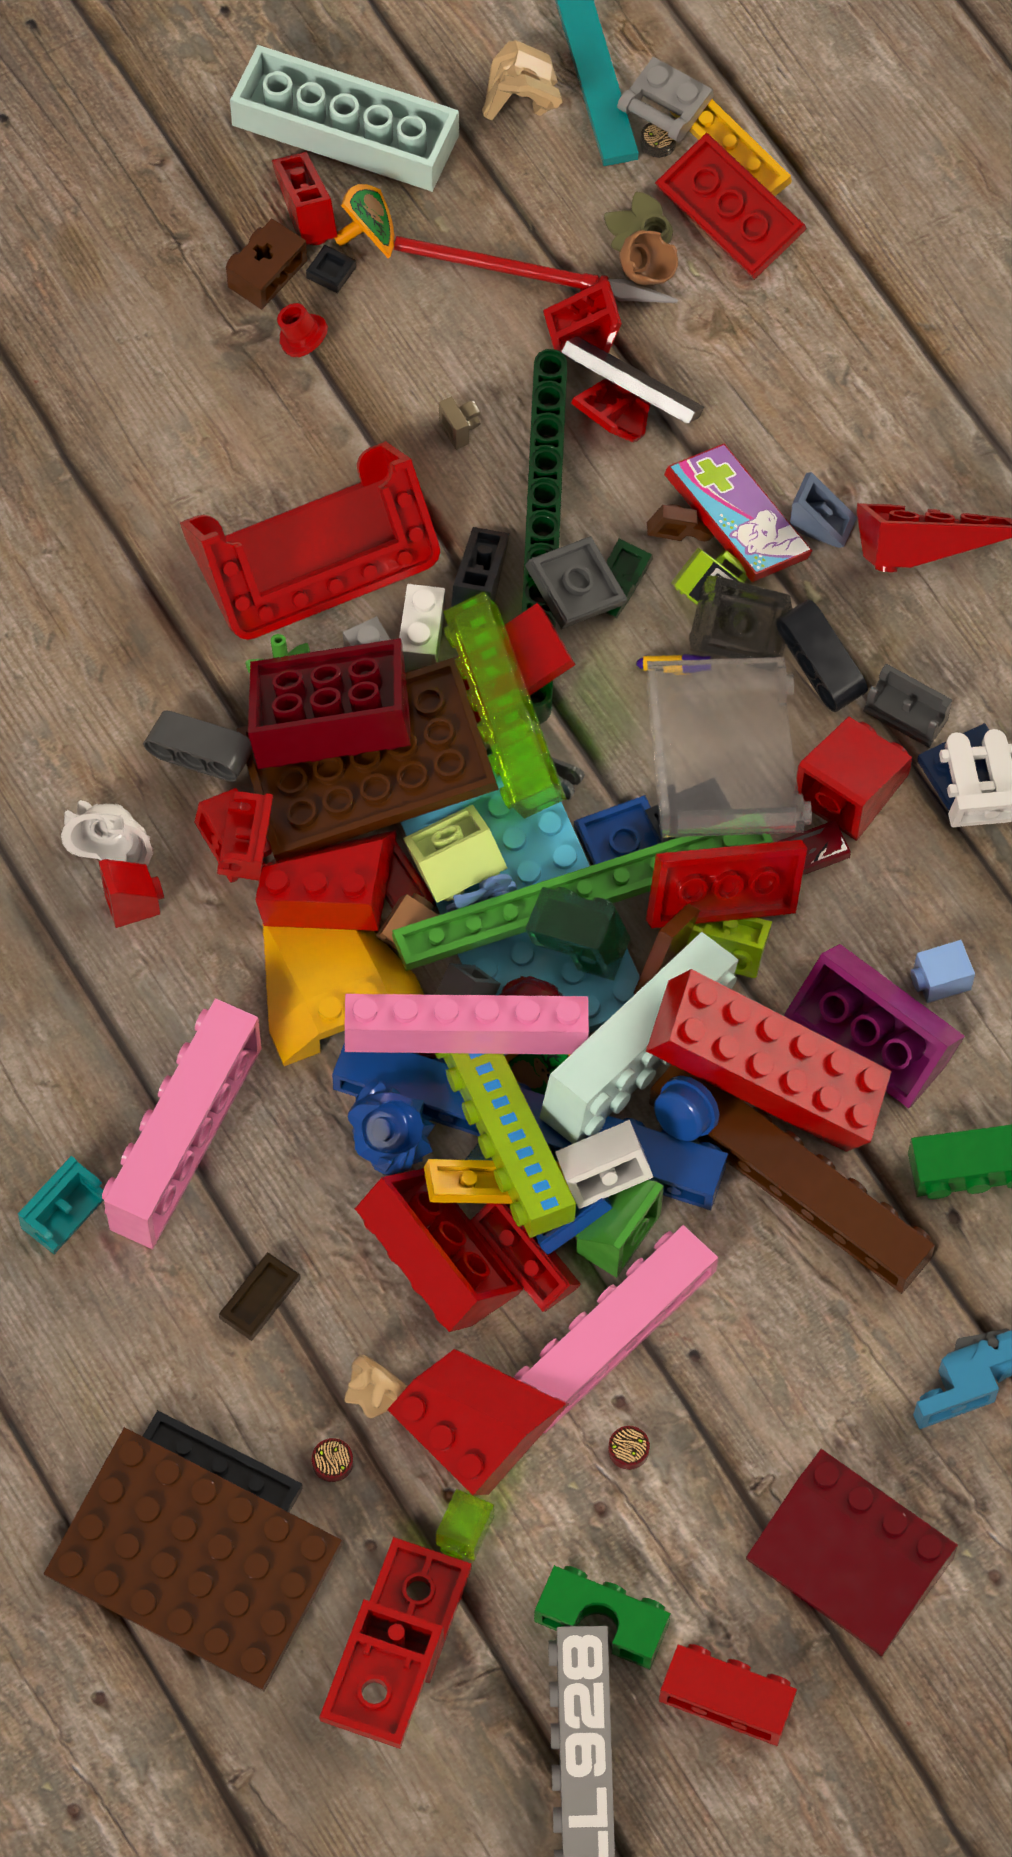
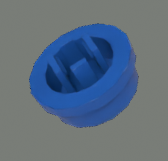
(686, 1109)

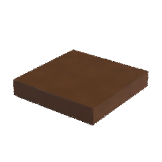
(668, 943)

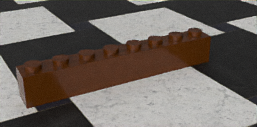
(814, 1188)

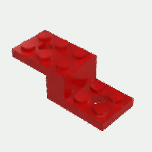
(396, 1643)

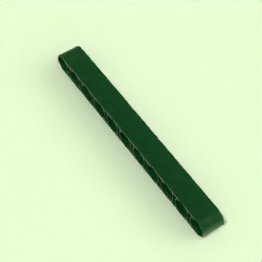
(545, 484)

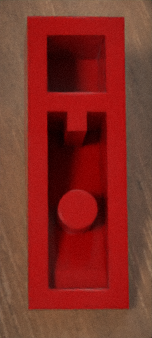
(305, 198)

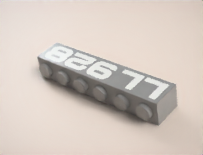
(582, 1742)

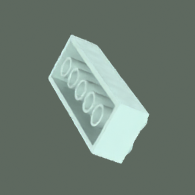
(344, 118)
(614, 1058)

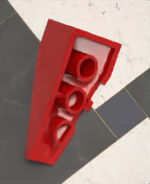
(907, 539)

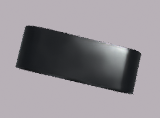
(821, 655)

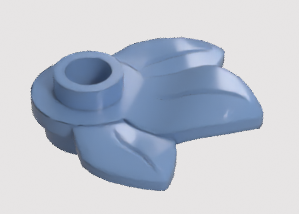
(489, 888)

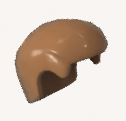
(648, 258)

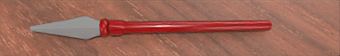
(622, 289)

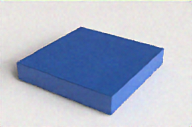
(616, 831)

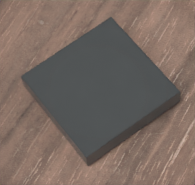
(576, 582)

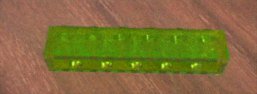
(503, 706)

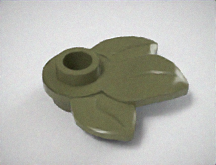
(644, 215)

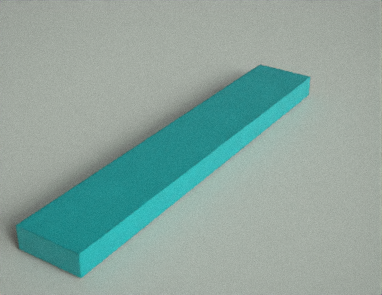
(597, 81)

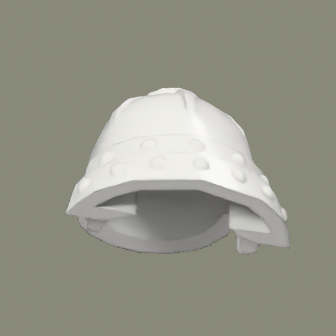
(105, 833)

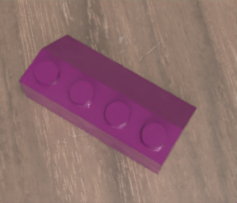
(876, 1020)

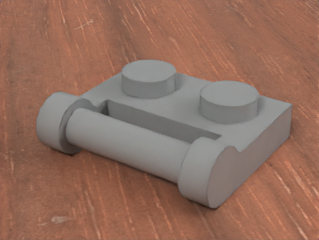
(672, 91)

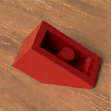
(130, 891)

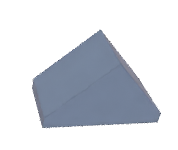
(820, 513)

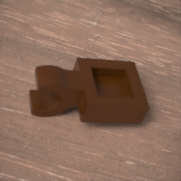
(676, 523)

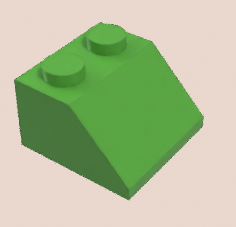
(620, 1231)

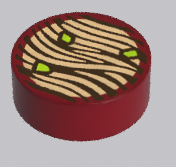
(629, 1447)
(332, 1460)

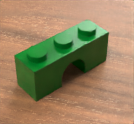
(572, 1597)

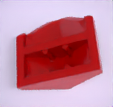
(588, 315)
(614, 409)

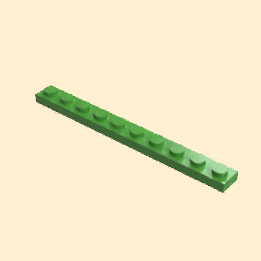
(510, 912)

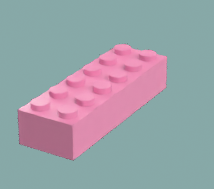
(182, 1123)

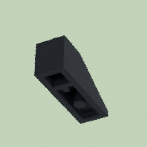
(480, 565)

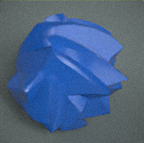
(389, 1128)

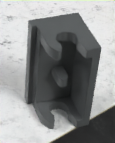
(908, 705)

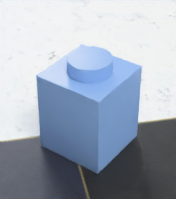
(942, 971)

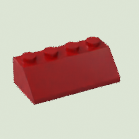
(437, 1250)

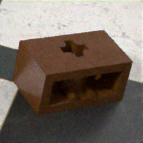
(266, 263)

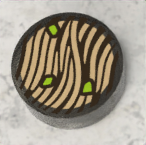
(656, 141)

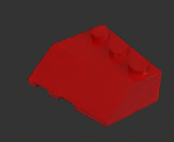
(328, 886)
(474, 1418)

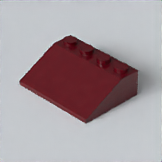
(328, 704)
(852, 1552)

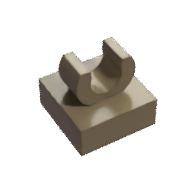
(458, 420)

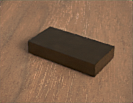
(259, 1296)

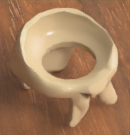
(372, 1387)

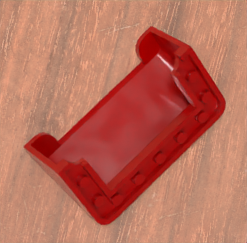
(320, 549)

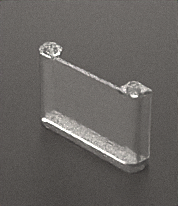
(724, 747)

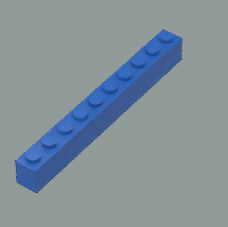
(684, 1168)

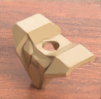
(522, 72)

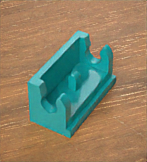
(61, 1205)

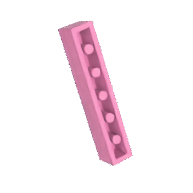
(465, 1024)
(621, 1318)

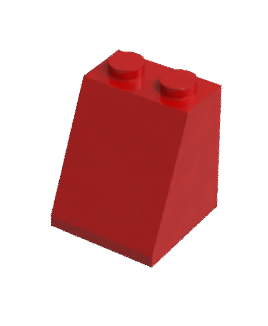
(852, 776)

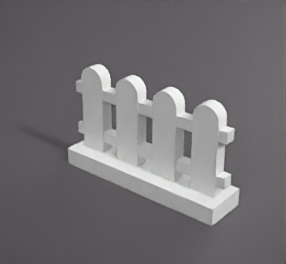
(974, 800)

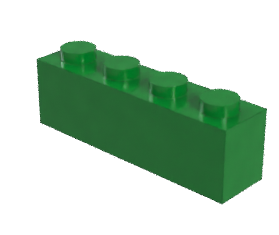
(961, 1161)

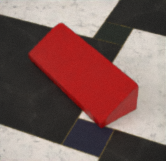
(541, 1275)

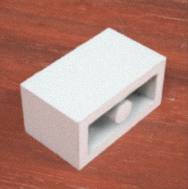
(422, 625)
(604, 1164)

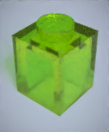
(464, 1525)

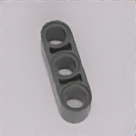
(198, 745)

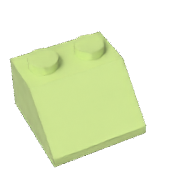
(455, 853)

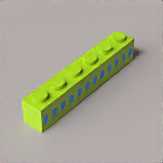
(511, 1140)

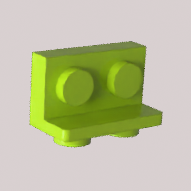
(741, 938)

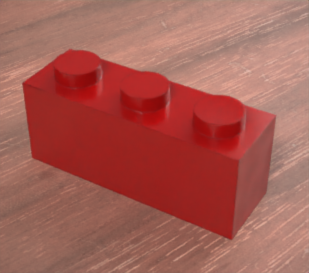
(728, 1693)

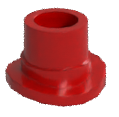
(300, 330)

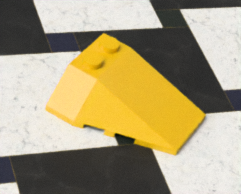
(309, 980)

